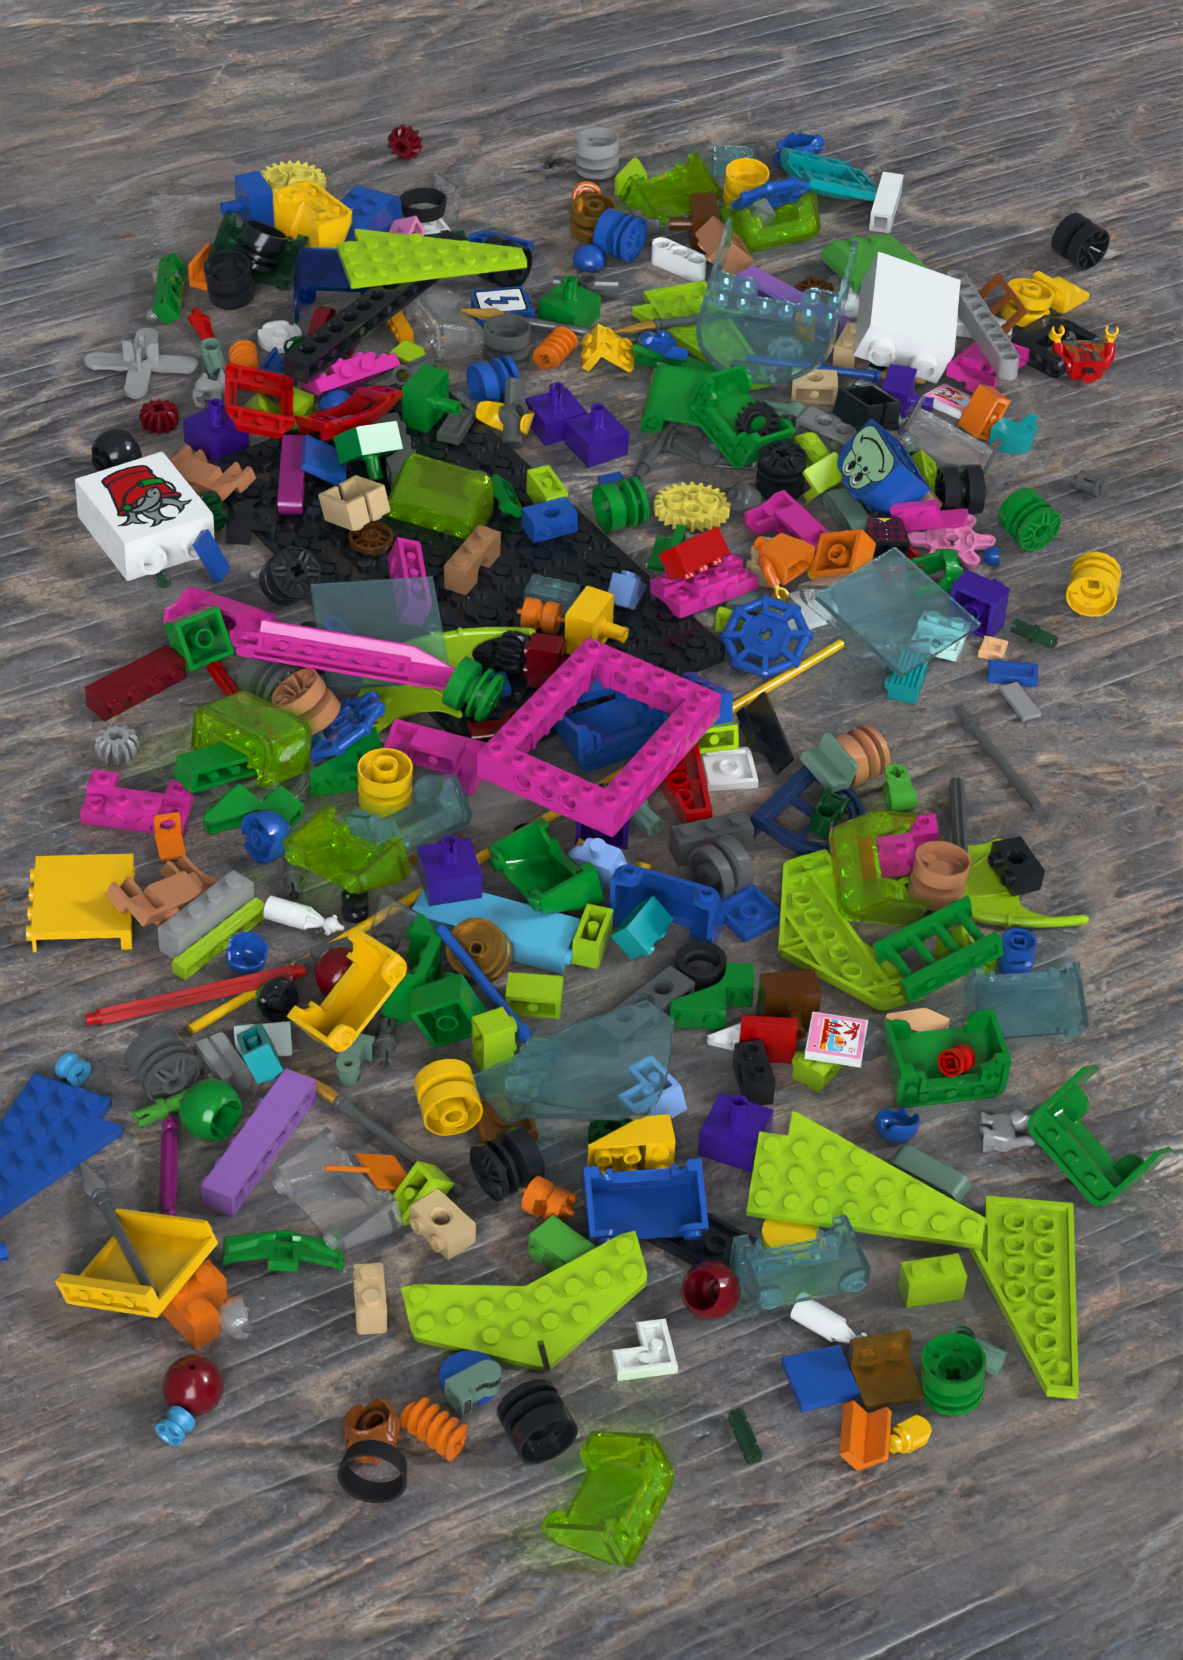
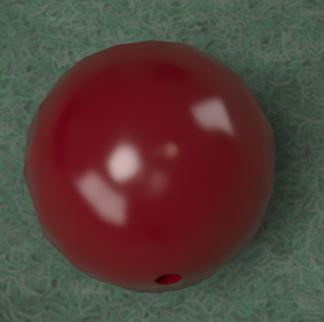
(331, 967)
(710, 1290)
(193, 1384)

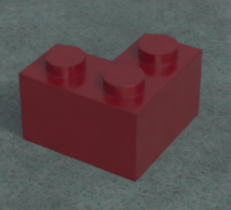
(544, 656)

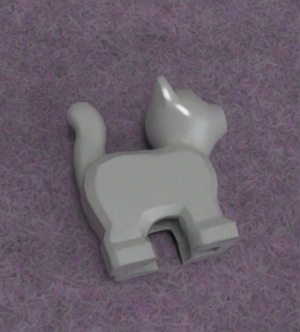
(208, 389)
(1000, 1129)

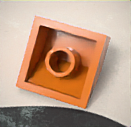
(842, 553)

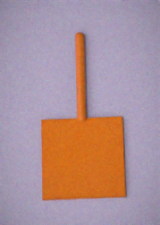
(382, 1169)

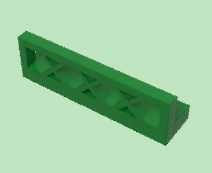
(651, 359)

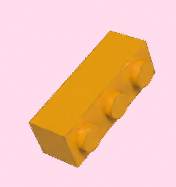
(400, 328)

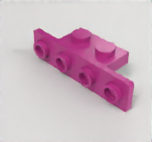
(927, 515)

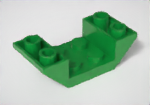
(425, 964)

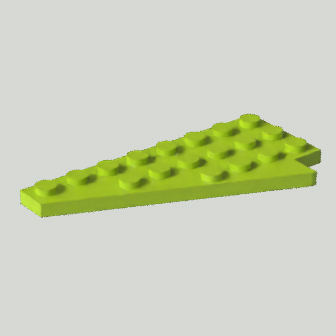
(401, 258)
(673, 303)
(824, 1176)
(1033, 1278)

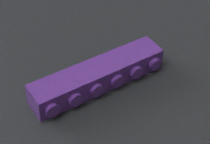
(258, 1142)

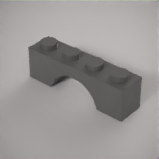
(395, 461)

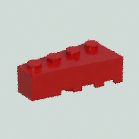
(687, 789)

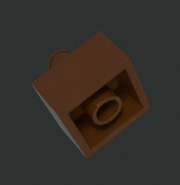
(701, 209)
(790, 996)

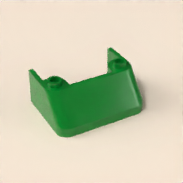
(1078, 1152)

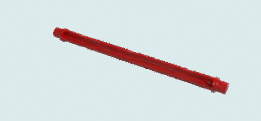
(191, 995)

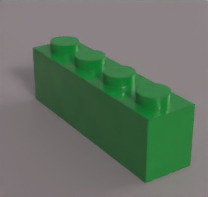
(211, 767)

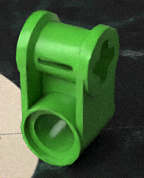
(898, 789)

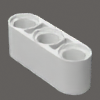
(678, 259)

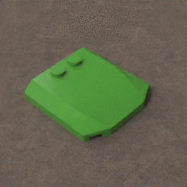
(838, 252)

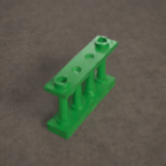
(942, 971)

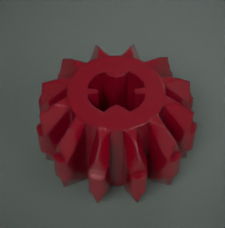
(405, 142)
(159, 416)

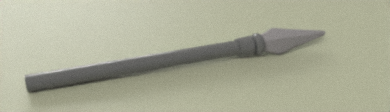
(96, 1189)

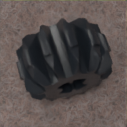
(510, 652)

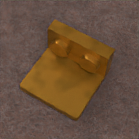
(884, 1369)

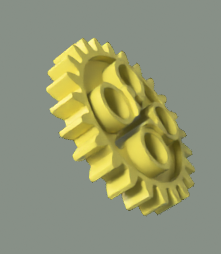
(291, 173)
(692, 506)

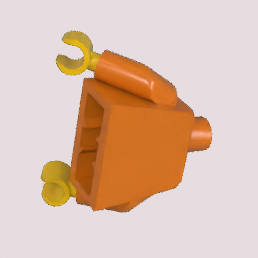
(783, 560)

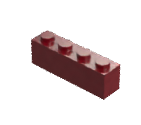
(135, 682)

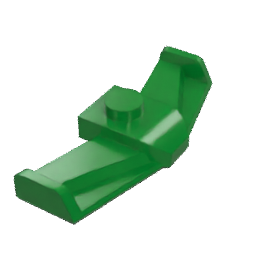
(282, 1249)

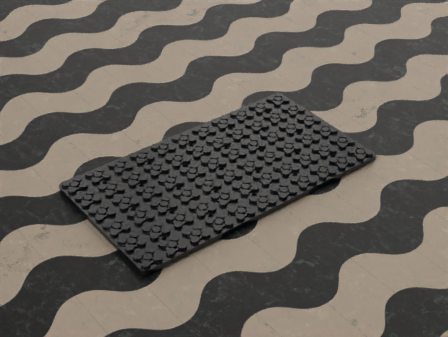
(578, 558)

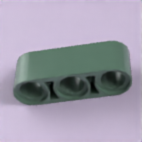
(844, 509)
(931, 1172)

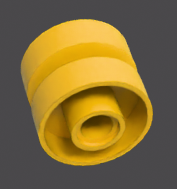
(385, 781)
(448, 1097)

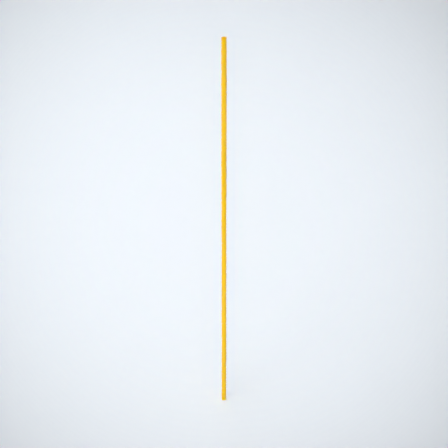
(549, 816)

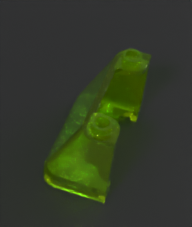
(669, 192)
(791, 224)
(344, 858)
(617, 1499)

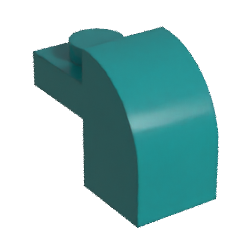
(1015, 437)

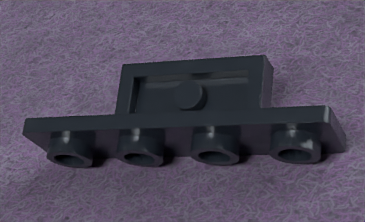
(765, 733)

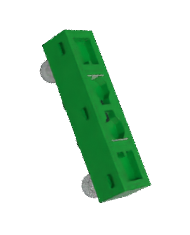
(168, 290)

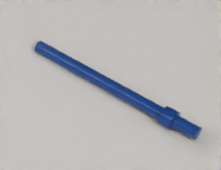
(523, 1031)

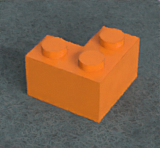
(195, 1305)

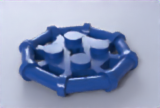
(776, 193)
(767, 649)
(350, 725)

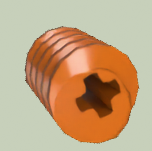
(555, 348)
(244, 353)
(434, 1428)

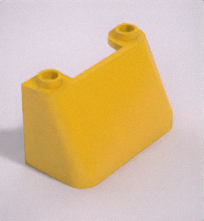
(311, 212)
(355, 997)

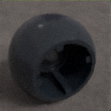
(114, 448)

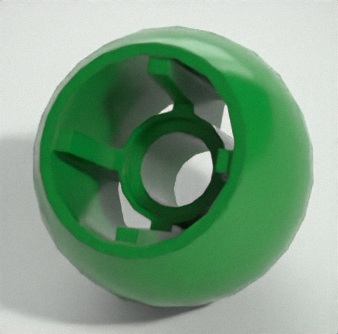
(210, 1110)

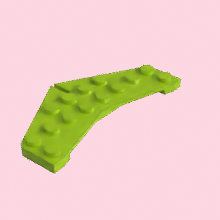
(821, 939)
(549, 1312)

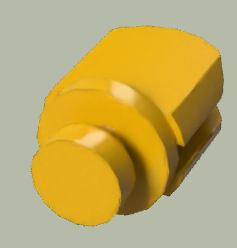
(909, 1435)

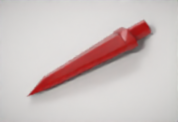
(201, 324)

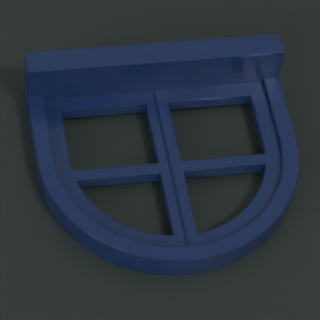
(788, 794)

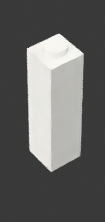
(886, 202)

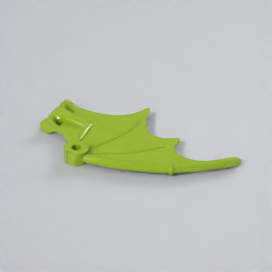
(410, 700)
(994, 903)

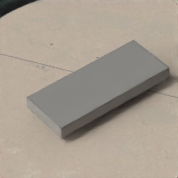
(1019, 701)

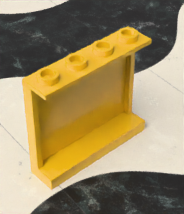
(72, 898)
(169, 1251)

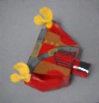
(1085, 358)

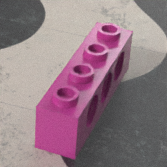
(406, 559)

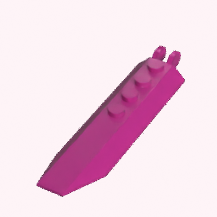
(344, 654)

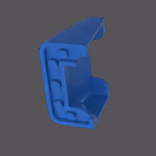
(608, 731)
(686, 901)
(645, 1201)

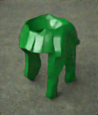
(941, 560)

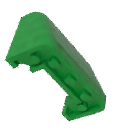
(669, 396)
(715, 410)
(544, 871)
(916, 1069)

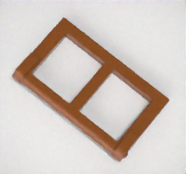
(1010, 294)

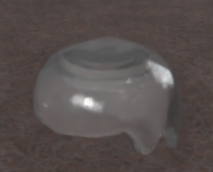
(234, 1317)

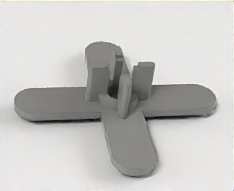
(139, 372)

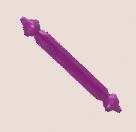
(169, 1166)

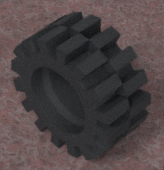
(753, 411)

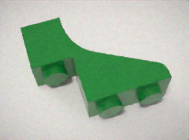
(341, 772)
(241, 802)
(708, 1006)

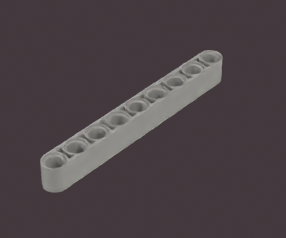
(985, 329)

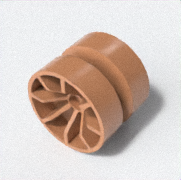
(308, 698)

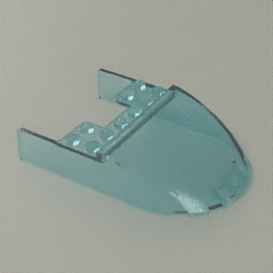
(764, 334)

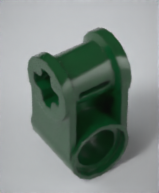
(828, 812)

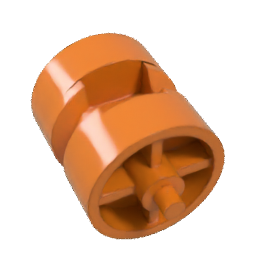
(546, 616)
(546, 1200)

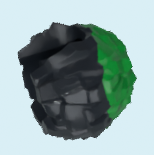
(276, 999)

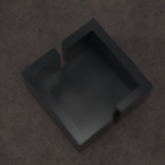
(866, 401)

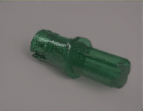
(1034, 634)

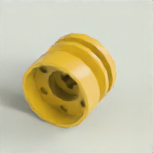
(743, 175)
(1093, 584)

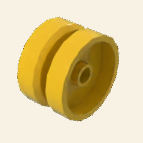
(1034, 295)

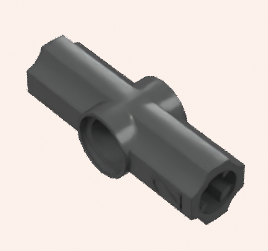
(602, 286)
(391, 378)
(513, 411)

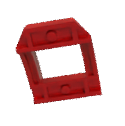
(261, 382)
(328, 421)

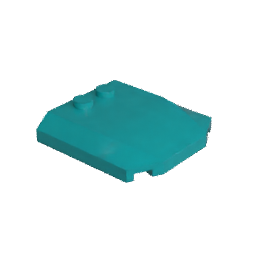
(828, 175)

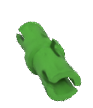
(158, 1110)

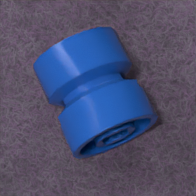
(1018, 950)

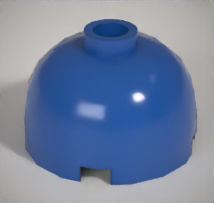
(265, 835)

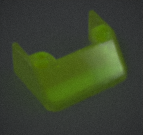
(857, 875)

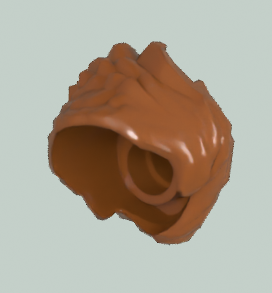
(372, 1422)

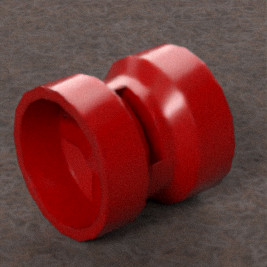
(956, 1060)

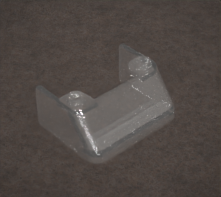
(943, 440)

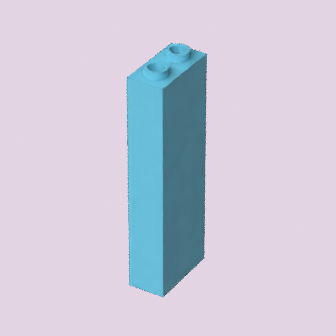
(536, 938)

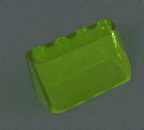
(441, 496)

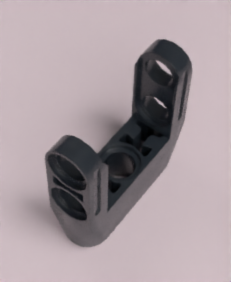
(1037, 340)

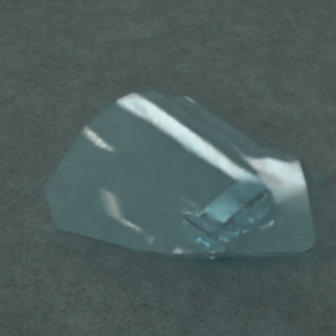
(588, 1072)

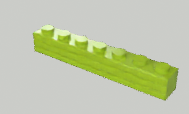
(217, 939)

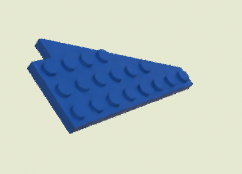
(49, 1135)

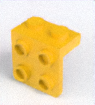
(1066, 294)
(609, 345)

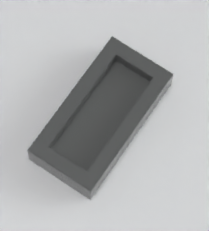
(456, 427)

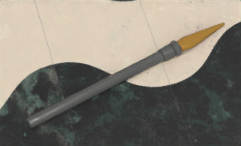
(487, 313)
(661, 324)
(349, 1109)

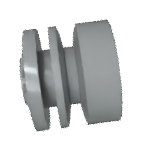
(597, 153)

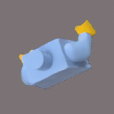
(602, 857)

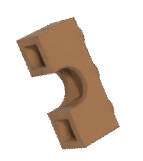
(479, 549)

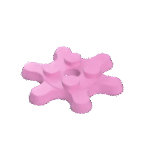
(964, 539)

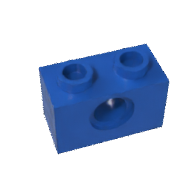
(549, 519)

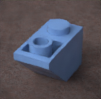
(626, 589)

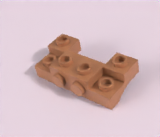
(208, 477)
(163, 898)

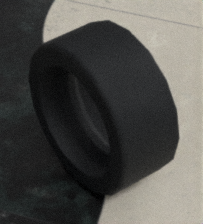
(702, 951)

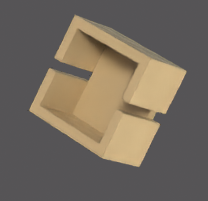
(361, 503)

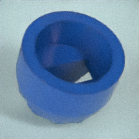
(991, 556)

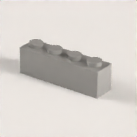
(204, 913)

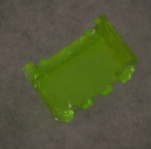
(270, 736)

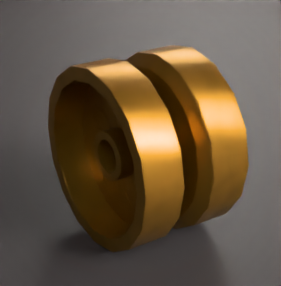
(585, 214)
(496, 947)

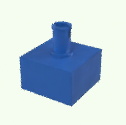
(252, 198)

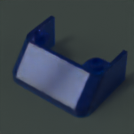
(318, 271)

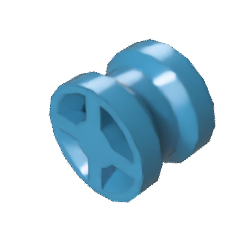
(73, 1069)
(174, 1427)

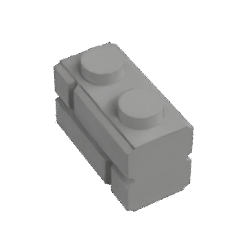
(222, 1061)

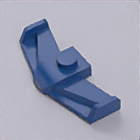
(662, 343)

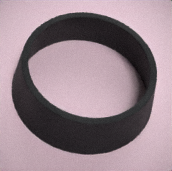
(423, 195)
(367, 1490)

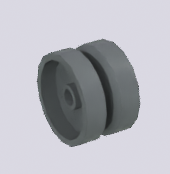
(721, 865)

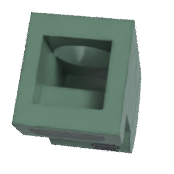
(351, 1060)
(472, 1385)

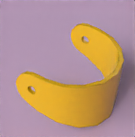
(488, 414)

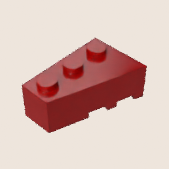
(694, 554)

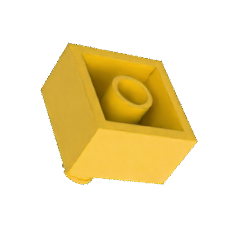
(592, 618)

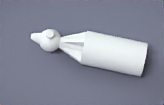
(298, 915)
(823, 1321)

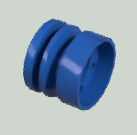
(620, 234)
(488, 379)

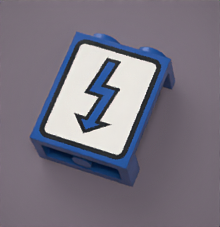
(505, 299)

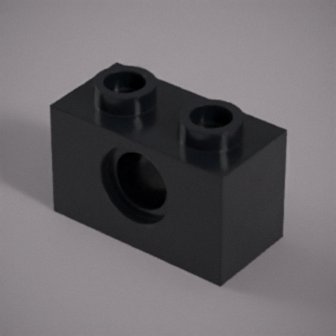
(1016, 866)
(754, 1072)

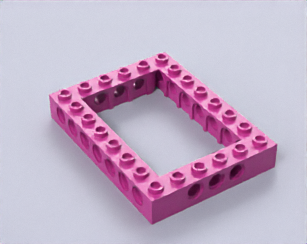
(606, 809)

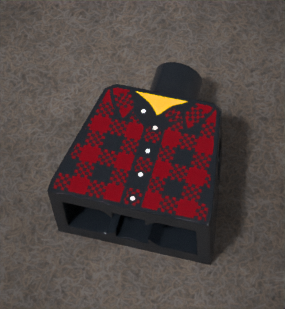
(887, 534)

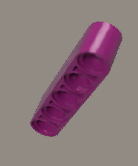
(291, 476)

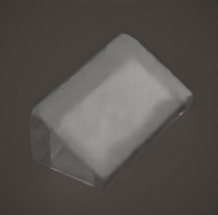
(762, 209)

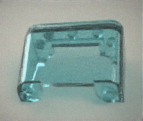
(437, 812)
(1032, 1001)
(801, 1270)

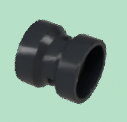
(354, 906)

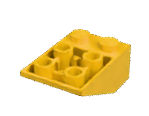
(635, 1146)

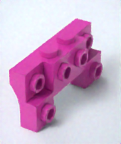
(975, 369)
(351, 372)
(784, 516)
(706, 588)
(236, 615)
(438, 751)
(130, 808)
(899, 850)

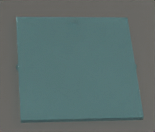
(380, 609)
(897, 611)

